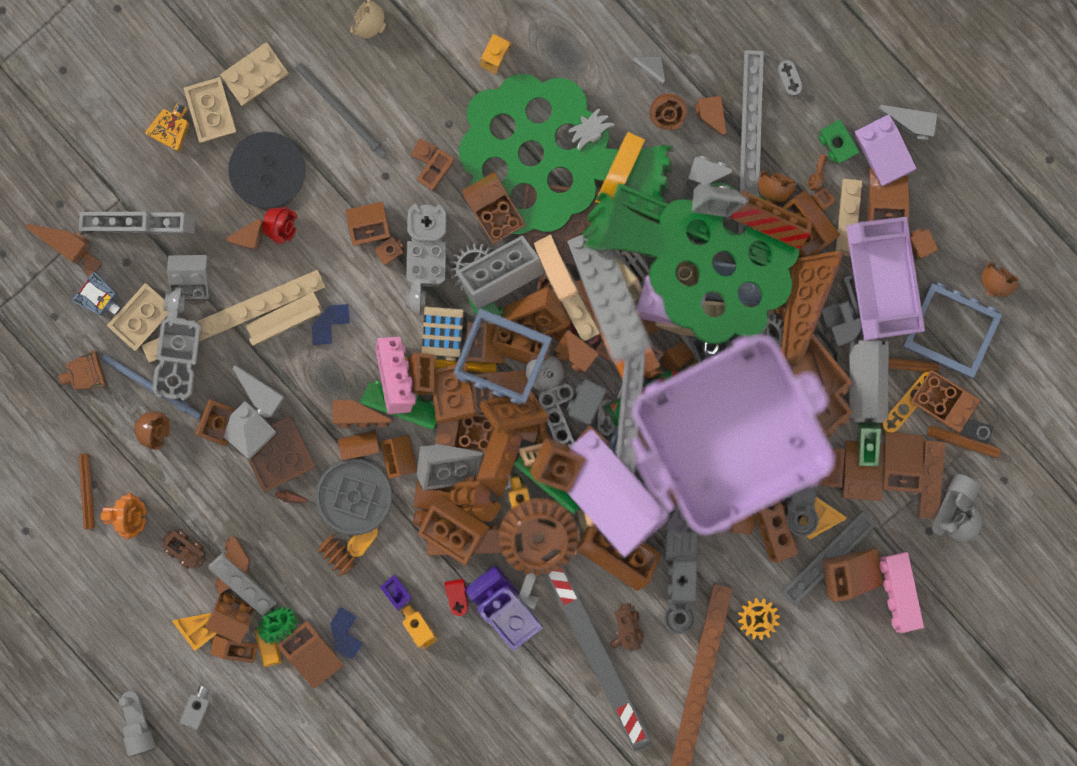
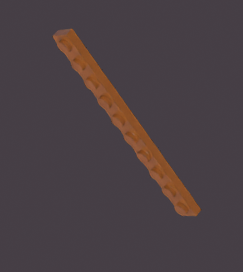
(701, 676)

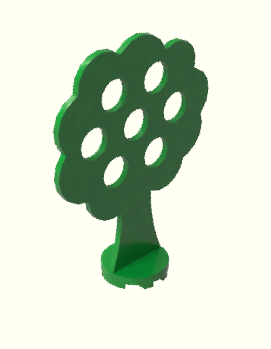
(589, 164)
(621, 229)

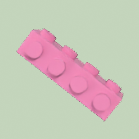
(394, 375)
(901, 592)

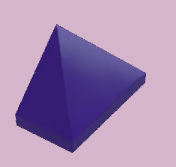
(396, 592)

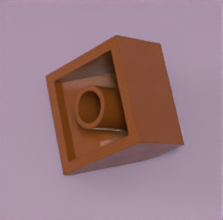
(557, 465)

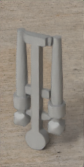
(633, 260)

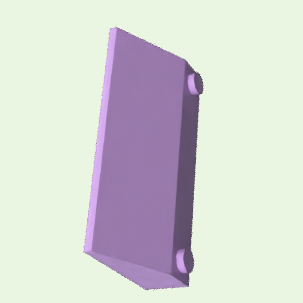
(885, 278)
(614, 496)

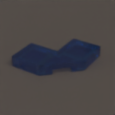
(322, 326)
(343, 641)

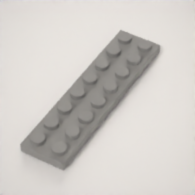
(610, 300)

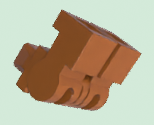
(473, 498)

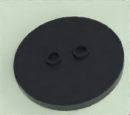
(266, 170)

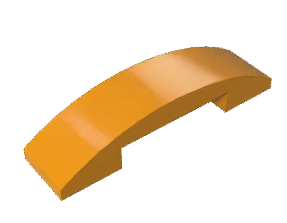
(623, 163)

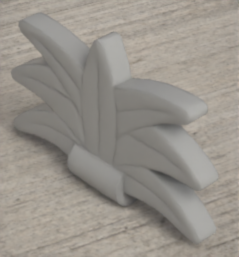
(590, 129)

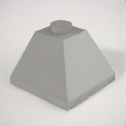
(248, 430)

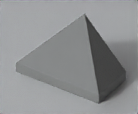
(652, 67)

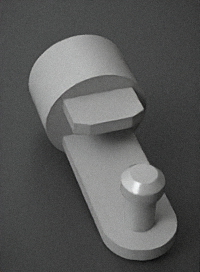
(960, 494)
(137, 735)

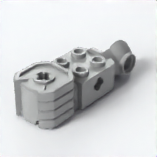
(425, 253)
(176, 350)

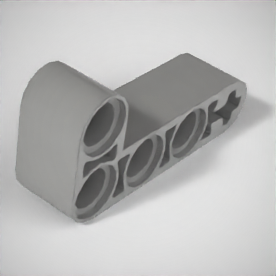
(554, 408)

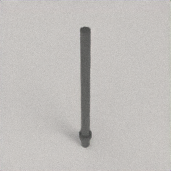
(375, 146)

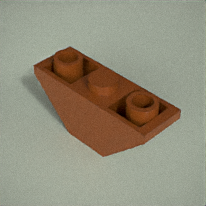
(517, 346)
(238, 556)

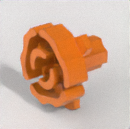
(126, 516)

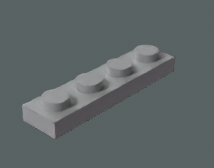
(242, 584)

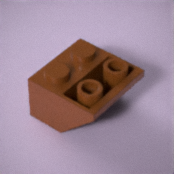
(368, 224)
(482, 347)
(230, 617)

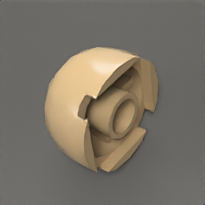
(368, 20)

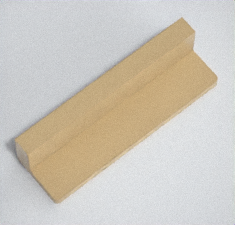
(284, 319)

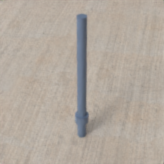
(183, 406)

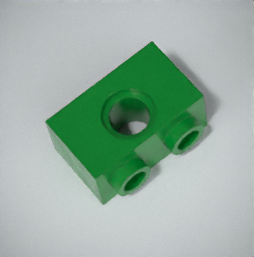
(838, 131)

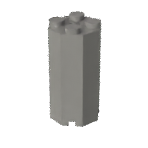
(869, 376)

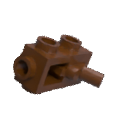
(189, 553)
(629, 631)

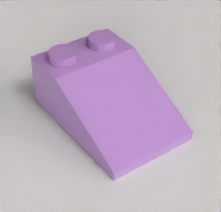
(885, 150)
(651, 305)

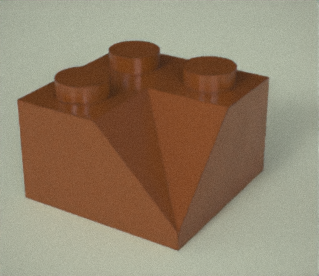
(576, 352)

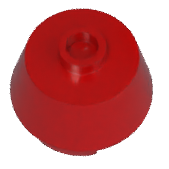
(279, 224)

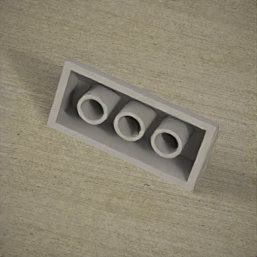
(500, 272)

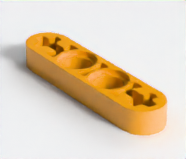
(905, 399)

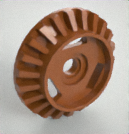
(524, 520)

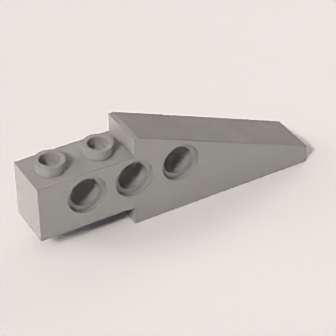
(137, 222)

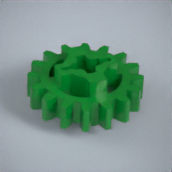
(277, 625)

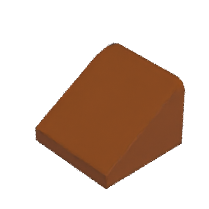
(823, 198)

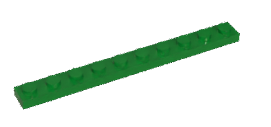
(652, 209)

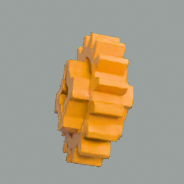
(752, 625)

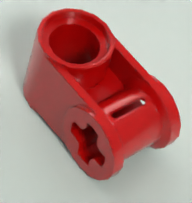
(456, 593)

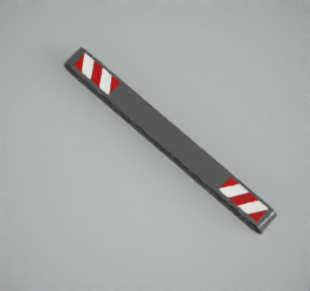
(598, 658)

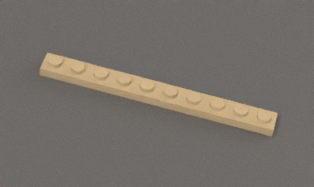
(250, 309)

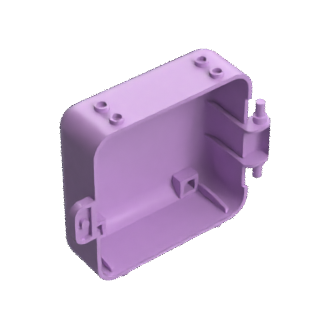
(732, 434)

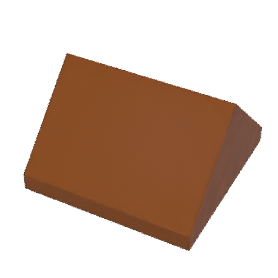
(248, 237)
(215, 422)

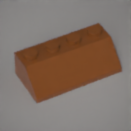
(634, 569)

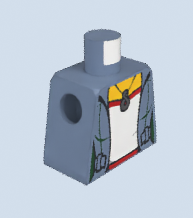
(97, 296)

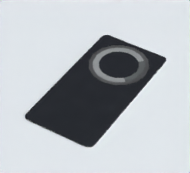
(977, 431)

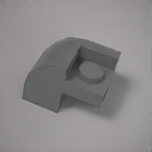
(840, 322)

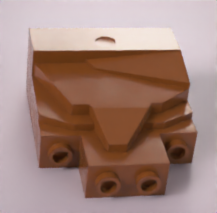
(832, 382)

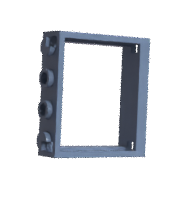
(942, 360)
(482, 383)

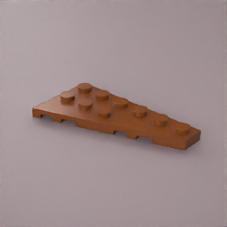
(811, 284)

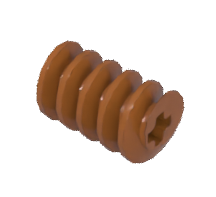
(336, 555)

